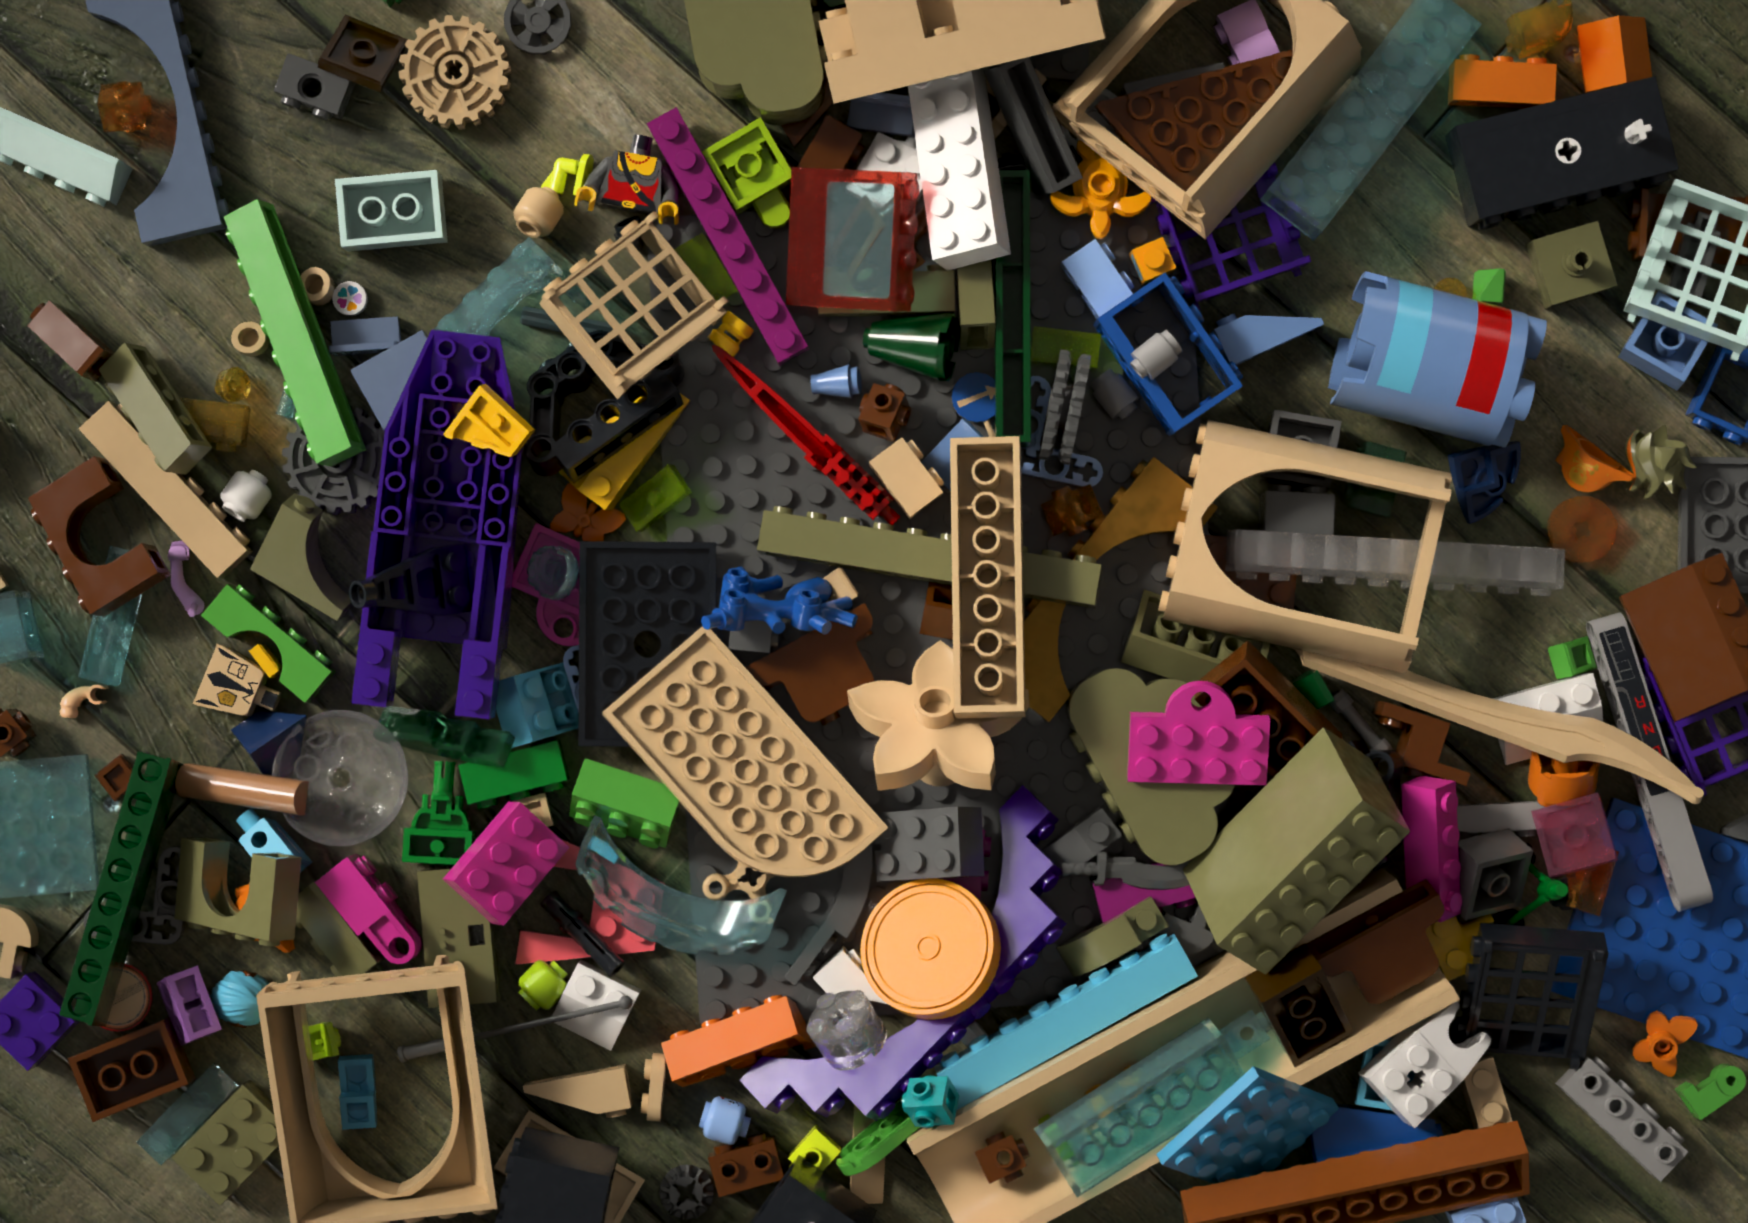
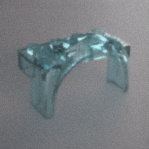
(521, 274)

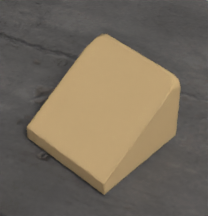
(841, 585)

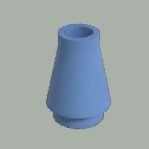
(841, 382)

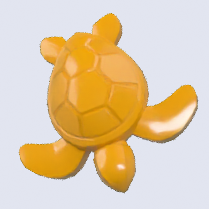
(1099, 193)

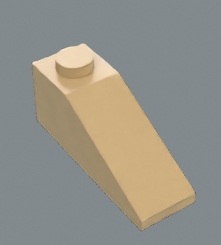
(594, 1091)

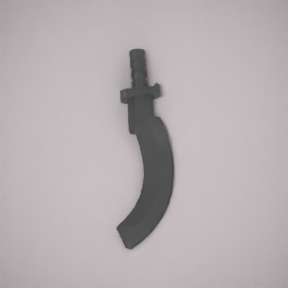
(1130, 871)

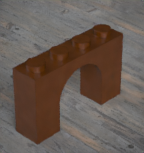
(61, 512)

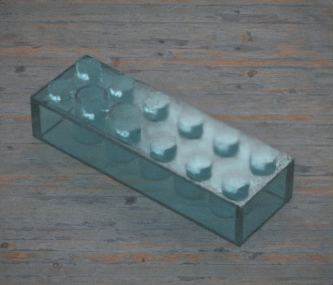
(1140, 1107)

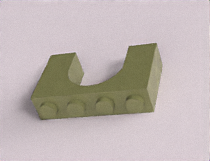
(205, 897)

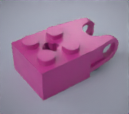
(370, 907)

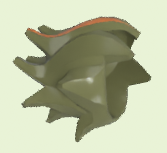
(1656, 461)

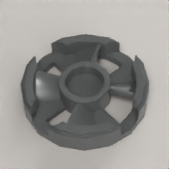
(537, 23)

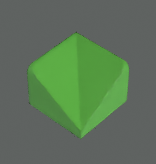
(1489, 286)

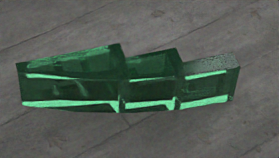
(447, 737)

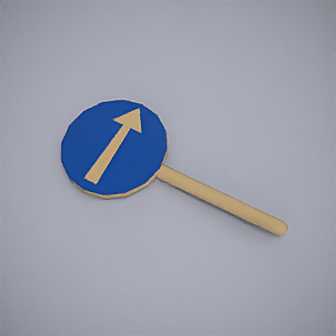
(975, 399)

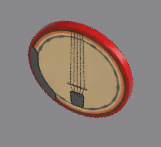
(131, 1000)

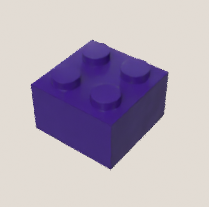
(32, 1020)

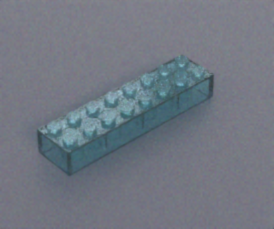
(1369, 114)

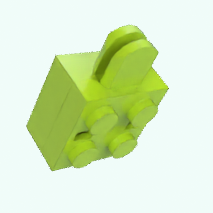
(752, 173)

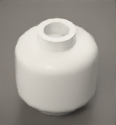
(246, 495)

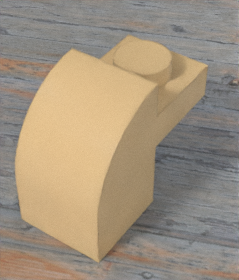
(16, 932)

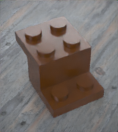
(1419, 742)

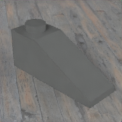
(1083, 839)

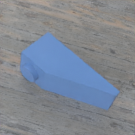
(1255, 335)

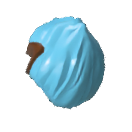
(236, 998)

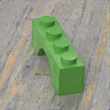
(302, 669)

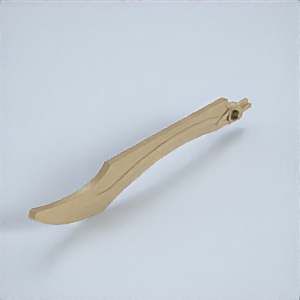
(1541, 731)

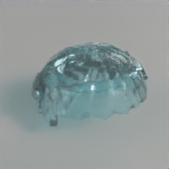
(553, 572)

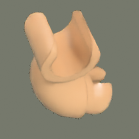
(74, 698)

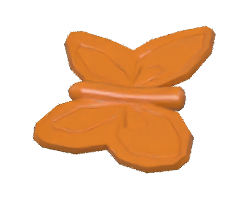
(585, 522)

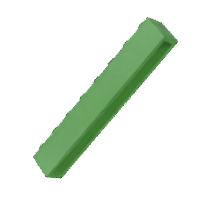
(294, 333)

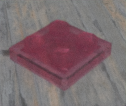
(1574, 835)

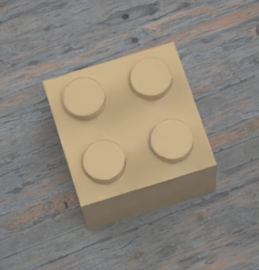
(906, 477)

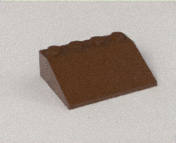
(1693, 635)

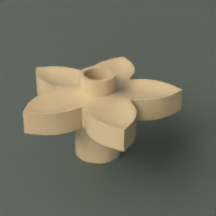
(921, 731)

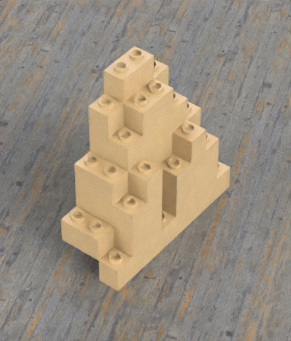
(909, 42)

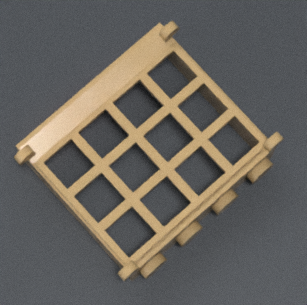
(668, 342)

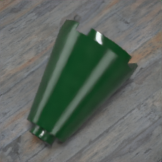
(916, 343)

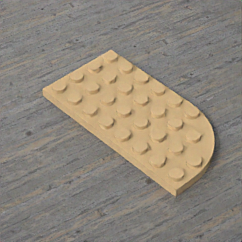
(742, 763)

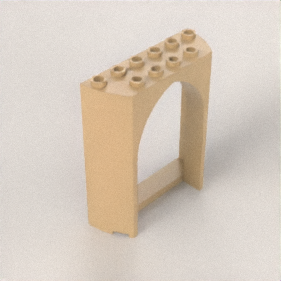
(1322, 61)
(1210, 600)
(317, 1174)

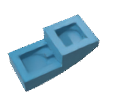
(357, 1091)

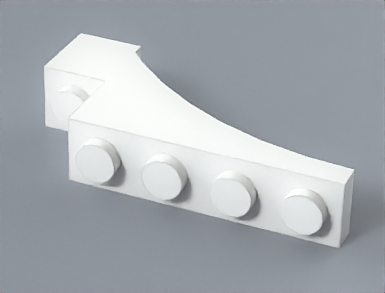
(845, 973)

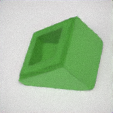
(1572, 657)

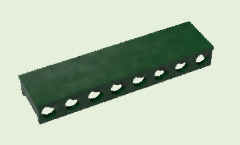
(122, 889)

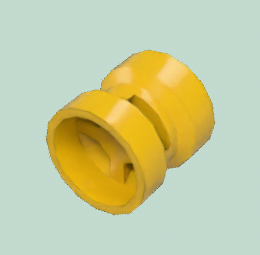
(736, 328)

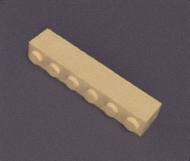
(167, 493)

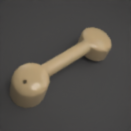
(249, 336)

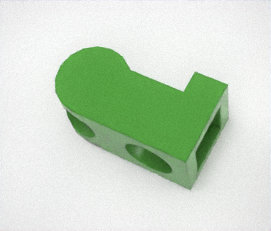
(1713, 1092)

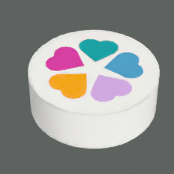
(350, 298)

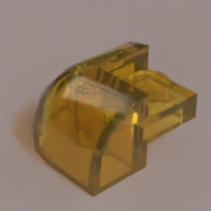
(1539, 28)

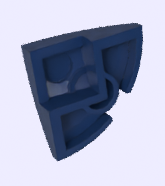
(1482, 476)

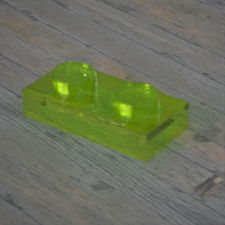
(706, 266)
(1049, 341)
(655, 498)

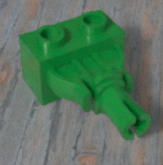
(439, 831)

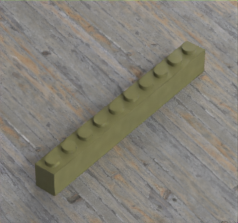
(914, 555)

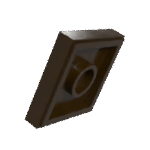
(362, 53)

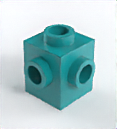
(930, 1101)

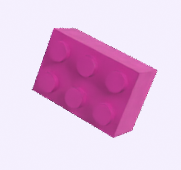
(506, 863)

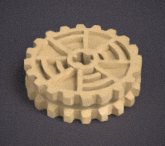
(481, 68)

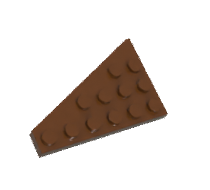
(1193, 119)

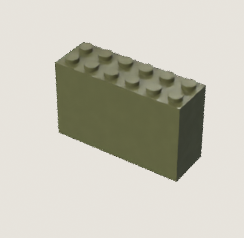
(1295, 851)

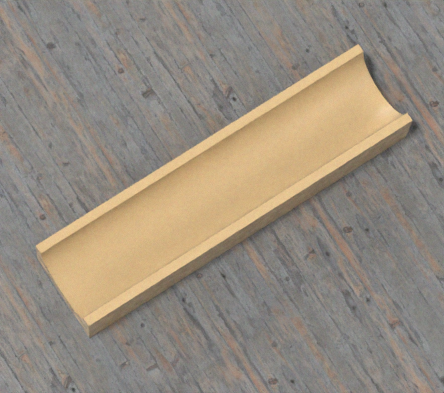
(1050, 1087)

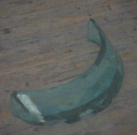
(664, 913)

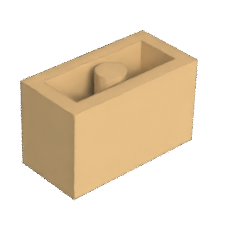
(1485, 1094)

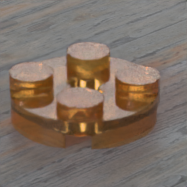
(1601, 527)

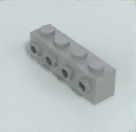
(1622, 1118)

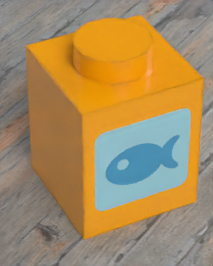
(1152, 260)

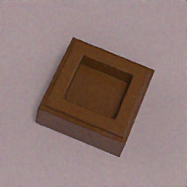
(115, 777)

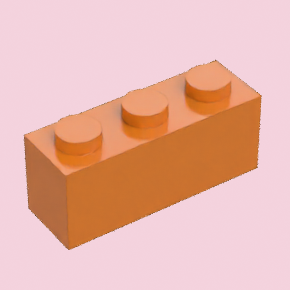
(1501, 82)

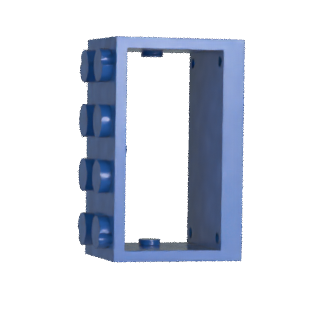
(1191, 320)

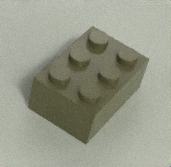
(231, 1143)

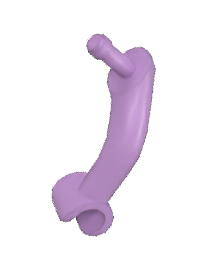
(190, 600)

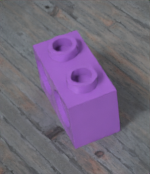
(188, 1005)

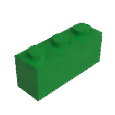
(524, 770)

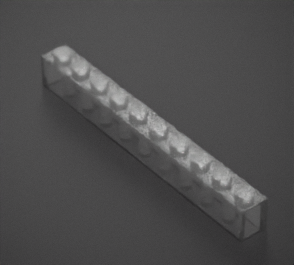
(1393, 560)

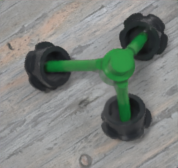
(1548, 890)

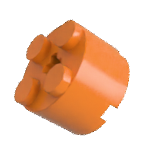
(1559, 781)

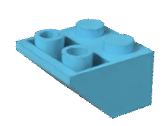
(537, 705)

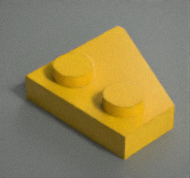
(490, 423)

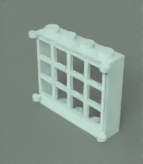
(1658, 252)

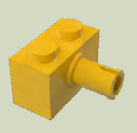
(1453, 943)

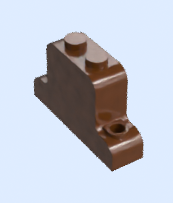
(819, 668)
(1385, 945)

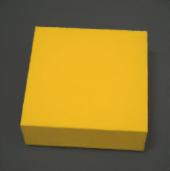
(266, 660)

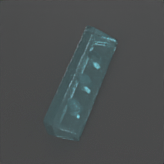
(109, 639)

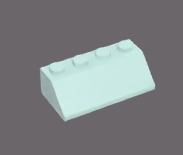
(62, 158)

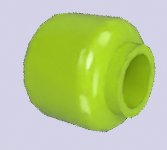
(542, 984)

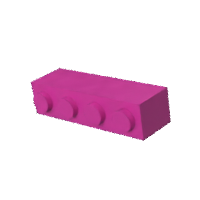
(1433, 838)

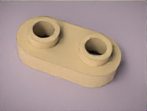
(653, 1101)

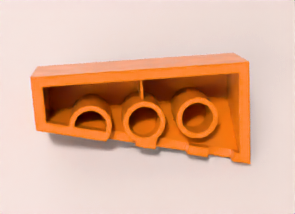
(736, 1041)

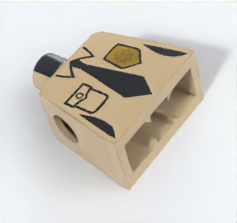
(235, 684)

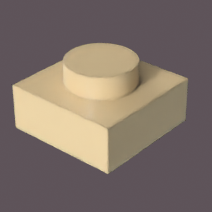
(539, 806)

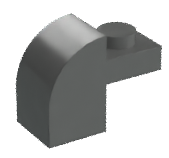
(1191, 933)

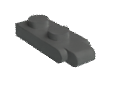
(1688, 250)

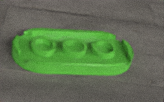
(876, 1141)

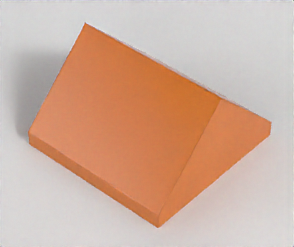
(1614, 52)

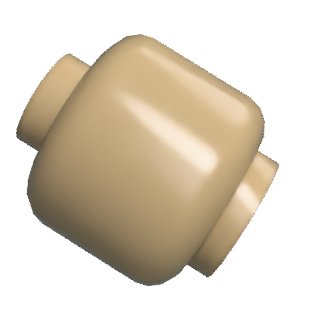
(538, 212)

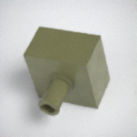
(1571, 265)

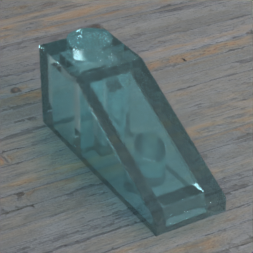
(187, 1114)

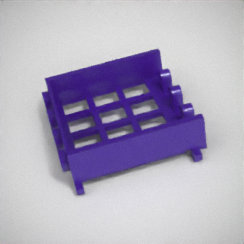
(1283, 235)
(1678, 744)

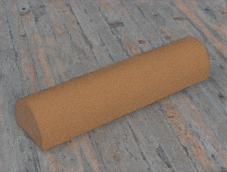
(242, 788)

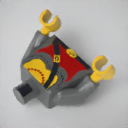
(633, 183)

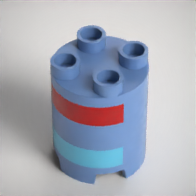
(1436, 361)

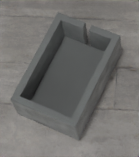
(930, 844)

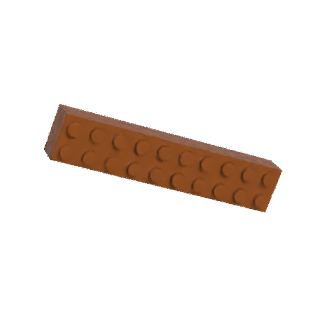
(1375, 1184)

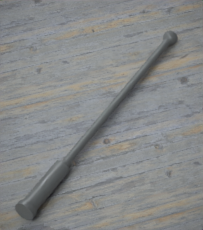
(436, 1046)

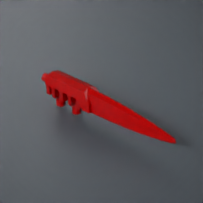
(820, 450)

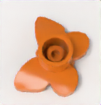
(1663, 1041)

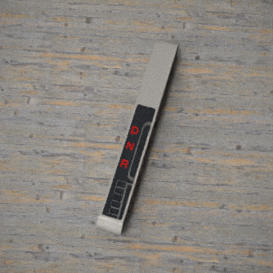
(1662, 808)

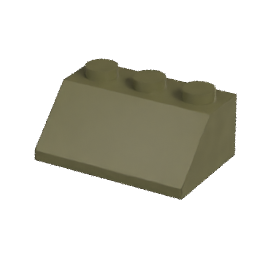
(333, 935)

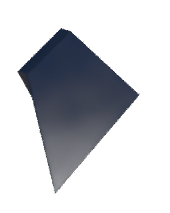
(263, 735)

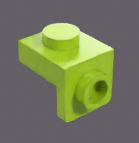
(324, 1040)

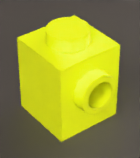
(816, 1148)

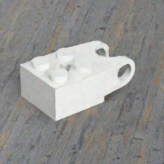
(1433, 1058)

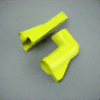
(566, 166)

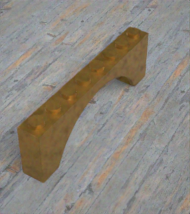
(1144, 508)

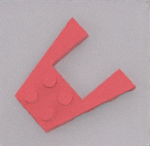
(606, 924)

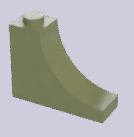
(293, 558)

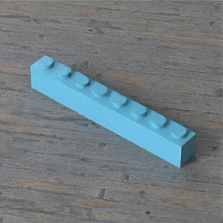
(1068, 1019)

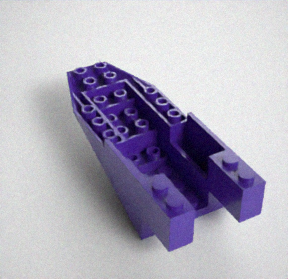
(440, 496)

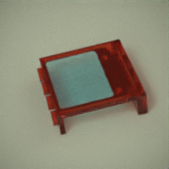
(852, 239)

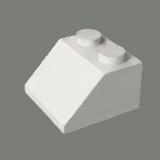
(591, 988)

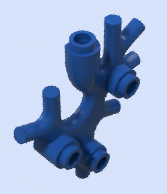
(802, 604)

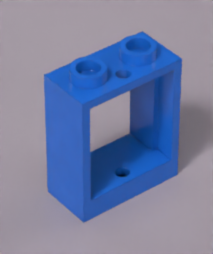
(1706, 420)

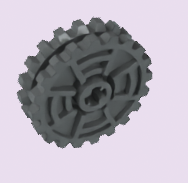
(1065, 407)
(340, 487)

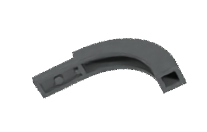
(844, 912)

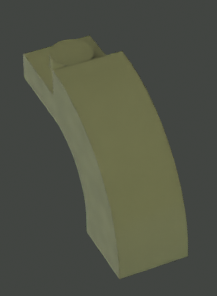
(1112, 938)

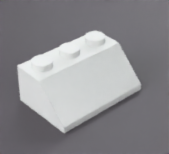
(1568, 696)

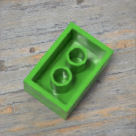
(624, 803)

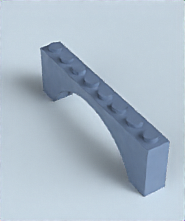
(188, 193)

